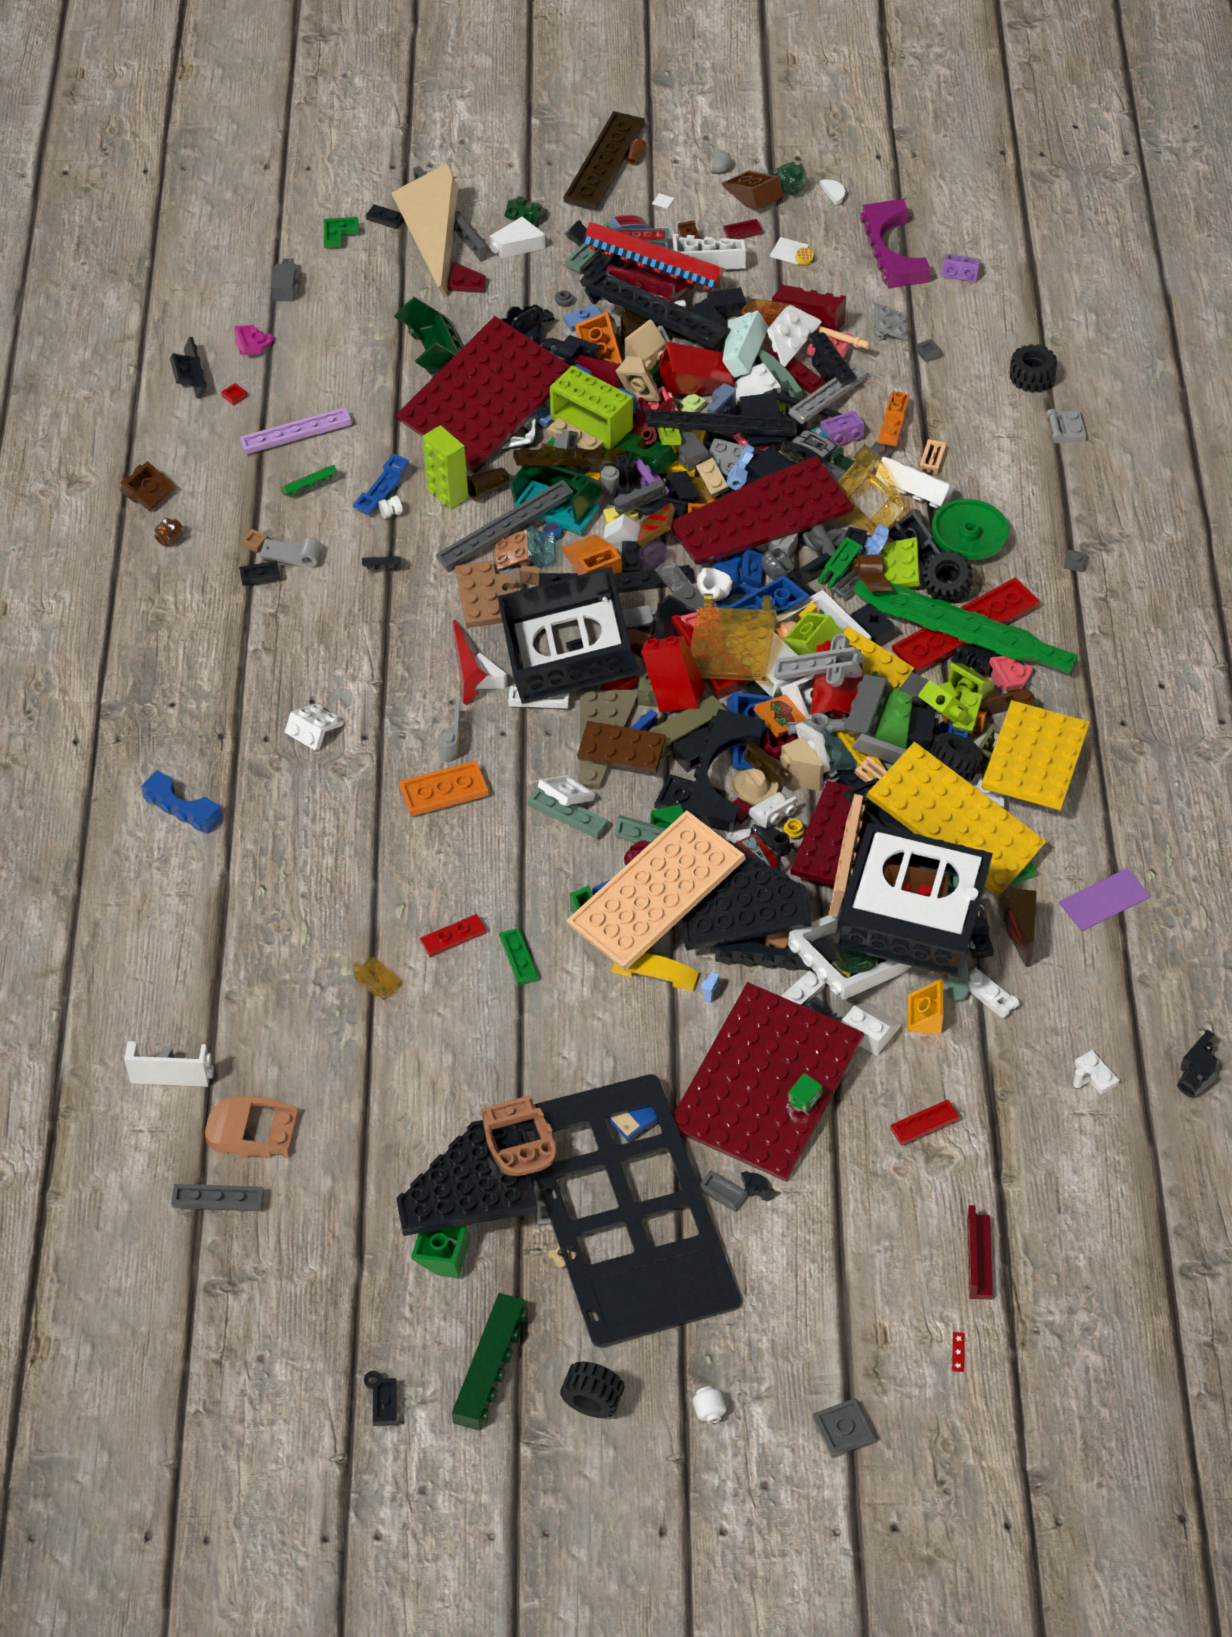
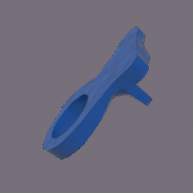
(732, 567)

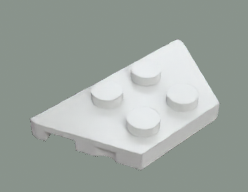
(791, 332)

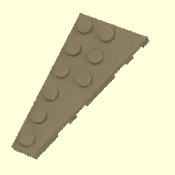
(604, 707)

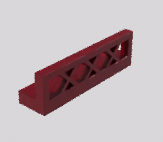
(979, 1255)

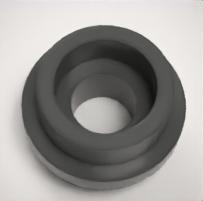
(563, 298)

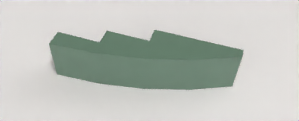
(783, 377)

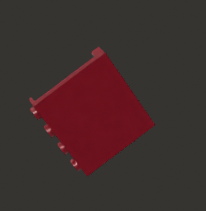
(652, 281)

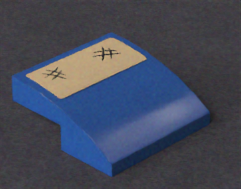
(634, 1122)

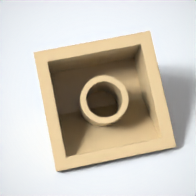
(645, 343)
(637, 379)
(803, 765)

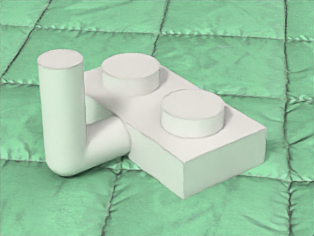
(1093, 1070)

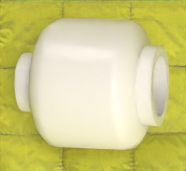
(709, 1404)

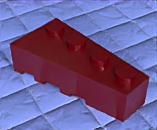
(826, 307)

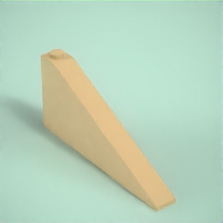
(430, 215)

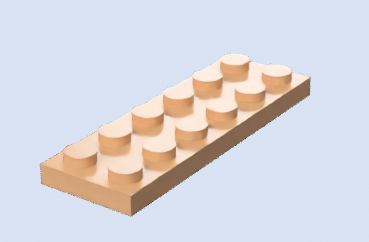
(847, 855)

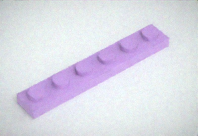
(295, 430)

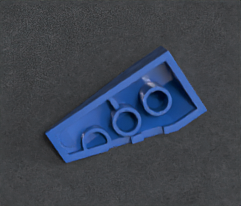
(783, 596)
(744, 704)

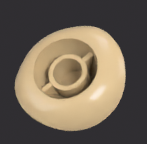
(753, 786)

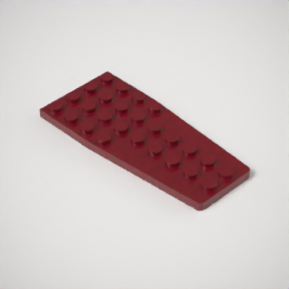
(762, 512)

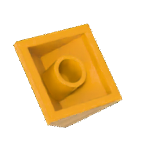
(926, 1009)

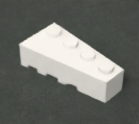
(723, 253)

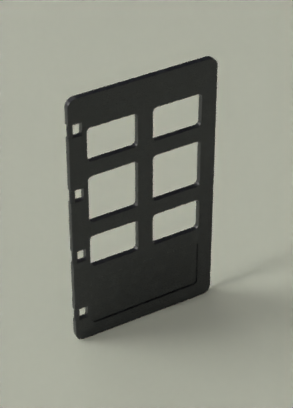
(653, 1284)

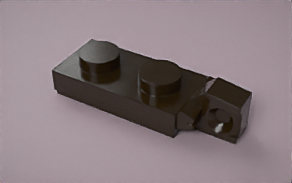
(770, 767)

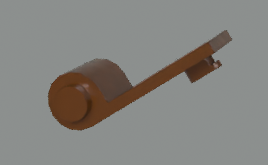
(869, 569)
(1001, 702)

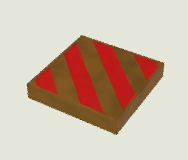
(656, 524)

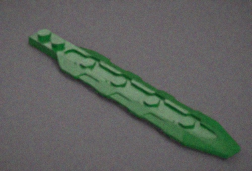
(966, 626)

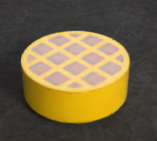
(804, 256)

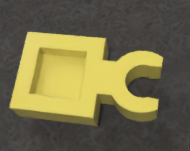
(610, 515)

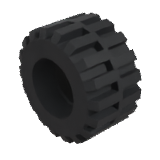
(1033, 368)
(944, 562)
(958, 754)
(592, 1389)

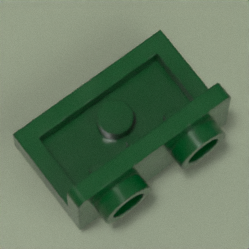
(521, 207)

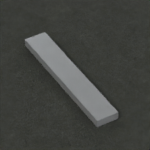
(825, 396)

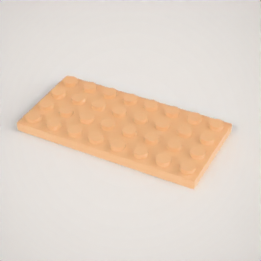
(655, 890)

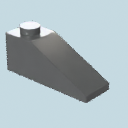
(691, 450)

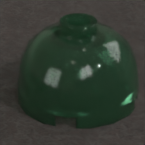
(792, 177)

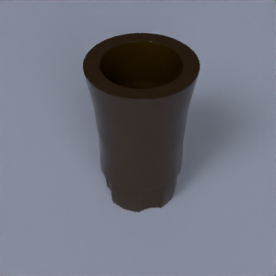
(486, 482)

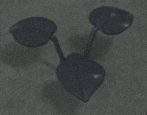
(775, 841)

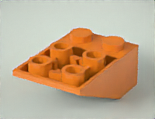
(592, 555)

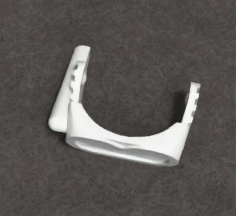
(529, 437)

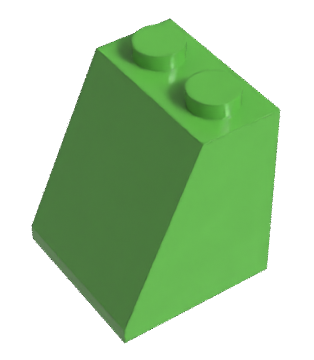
(895, 719)

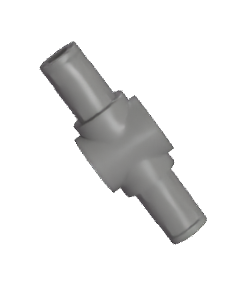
(818, 722)

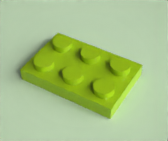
(902, 562)

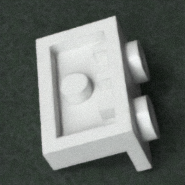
(773, 810)

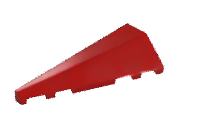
(470, 668)
(719, 687)

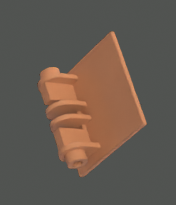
(511, 551)

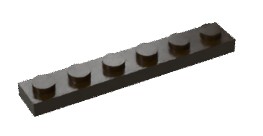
(563, 456)

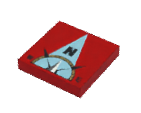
(757, 847)

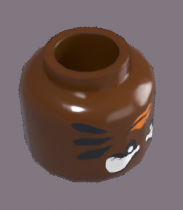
(168, 532)

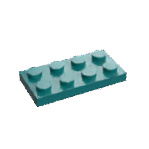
(560, 514)

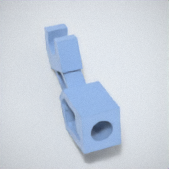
(738, 475)

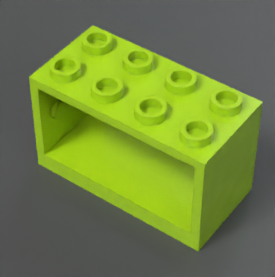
(592, 406)

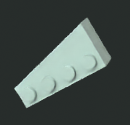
(743, 342)

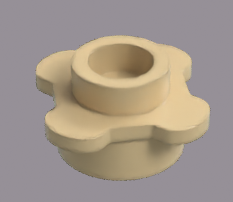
(558, 1260)

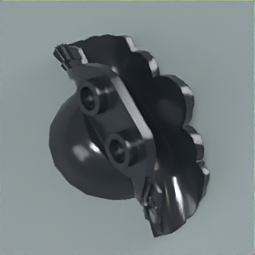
(528, 321)

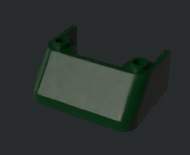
(434, 332)
(586, 488)

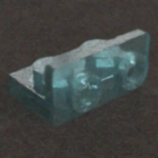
(540, 547)
(839, 755)

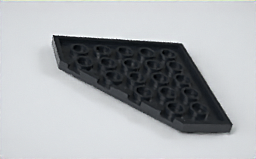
(747, 905)
(467, 1185)

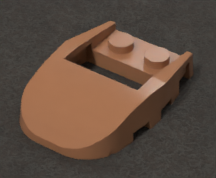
(229, 1122)
(525, 1157)

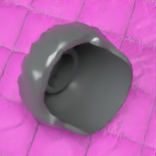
(776, 564)

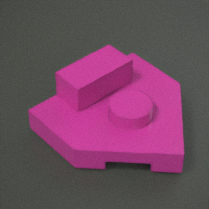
(251, 340)

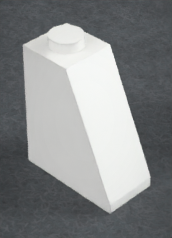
(517, 239)

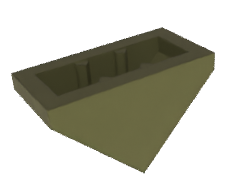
(988, 741)

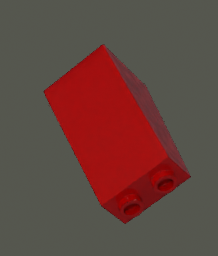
(692, 370)
(673, 673)
(830, 700)

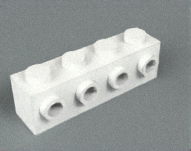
(917, 483)

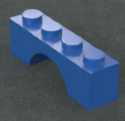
(200, 813)

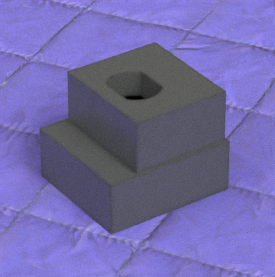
(566, 440)

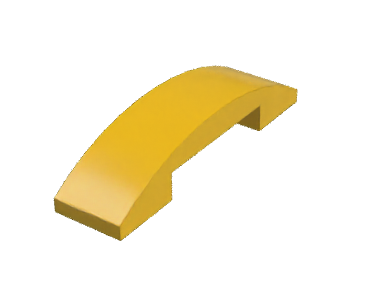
(662, 968)

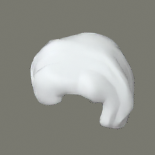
(714, 582)

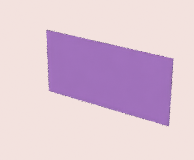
(1104, 899)

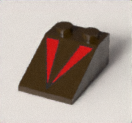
(1020, 920)

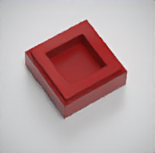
(234, 394)

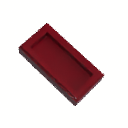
(743, 229)

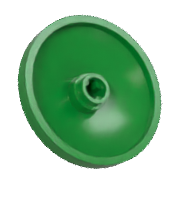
(970, 528)

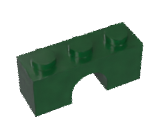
(657, 457)

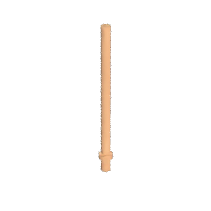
(856, 341)

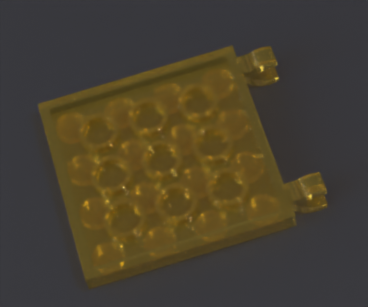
(733, 640)

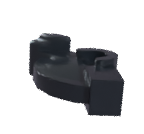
(757, 1185)

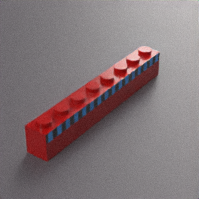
(653, 255)

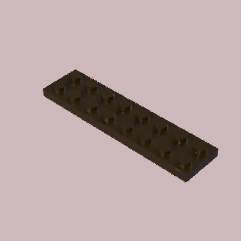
(604, 160)

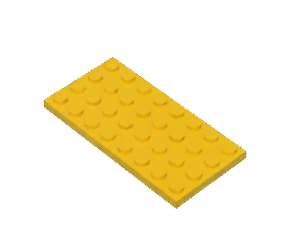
(947, 807)

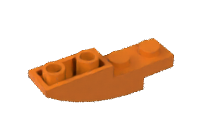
(894, 418)

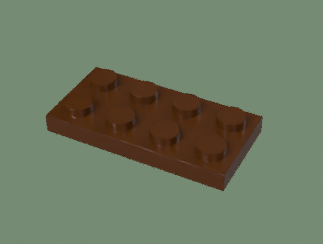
(621, 746)

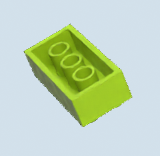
(445, 467)

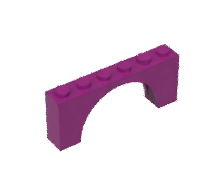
(895, 268)

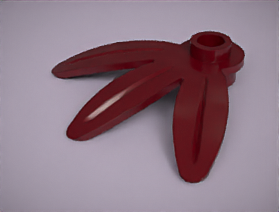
(641, 412)

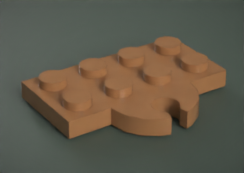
(479, 592)

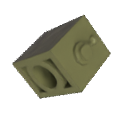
(645, 692)

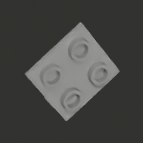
(890, 322)
(725, 455)

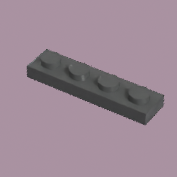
(217, 1197)

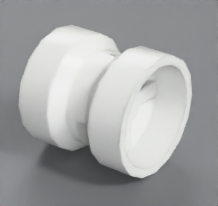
(390, 507)

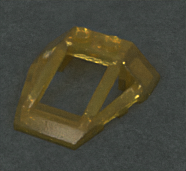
(856, 475)

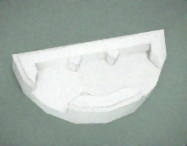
(834, 190)

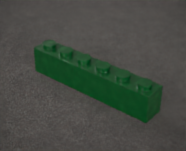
(489, 1362)

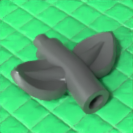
(827, 541)

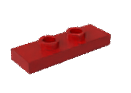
(453, 935)
(924, 1122)

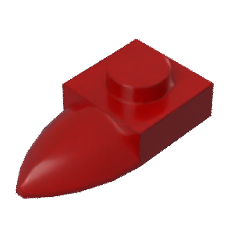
(624, 683)

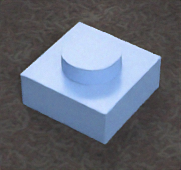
(710, 987)

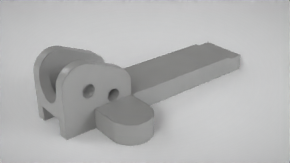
(824, 663)

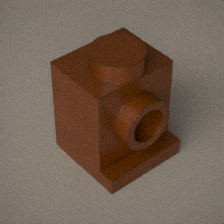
(688, 228)

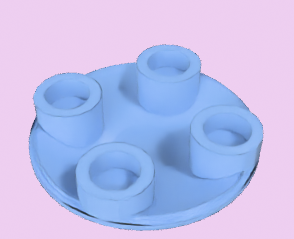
(876, 543)

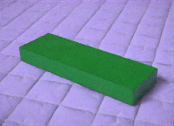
(518, 956)

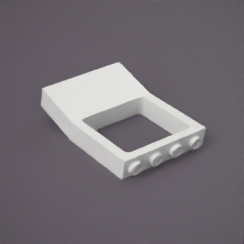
(780, 649)
(844, 987)

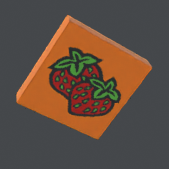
(778, 713)

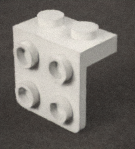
(310, 725)

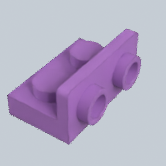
(960, 267)
(843, 428)
(645, 475)

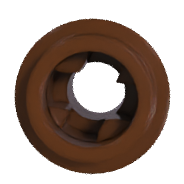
(637, 149)

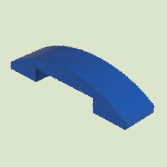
(384, 486)

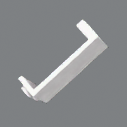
(168, 1070)

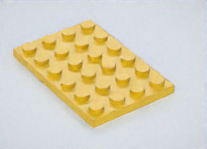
(1035, 755)

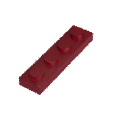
(803, 376)

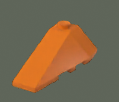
(604, 332)

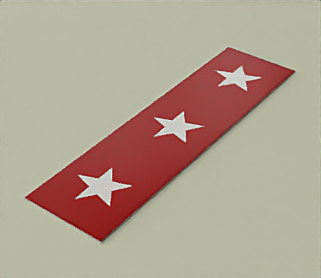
(958, 1352)

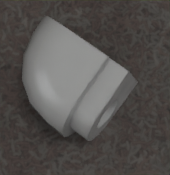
(721, 161)

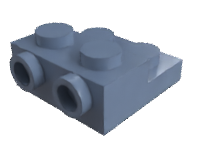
(723, 401)

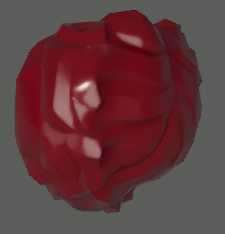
(774, 745)

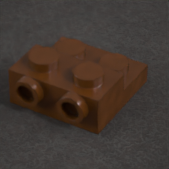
(146, 486)

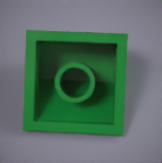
(442, 1250)

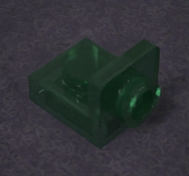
(838, 459)

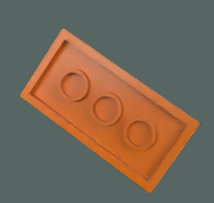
(443, 788)

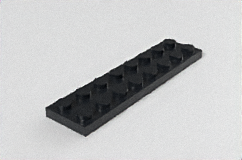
(658, 309)

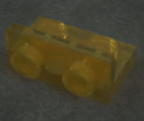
(377, 978)

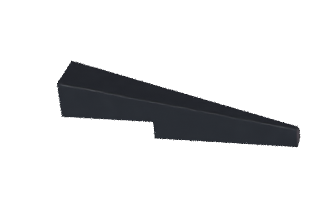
(914, 526)

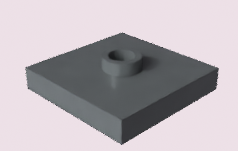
(843, 1427)

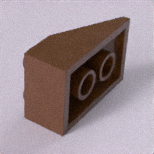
(755, 188)

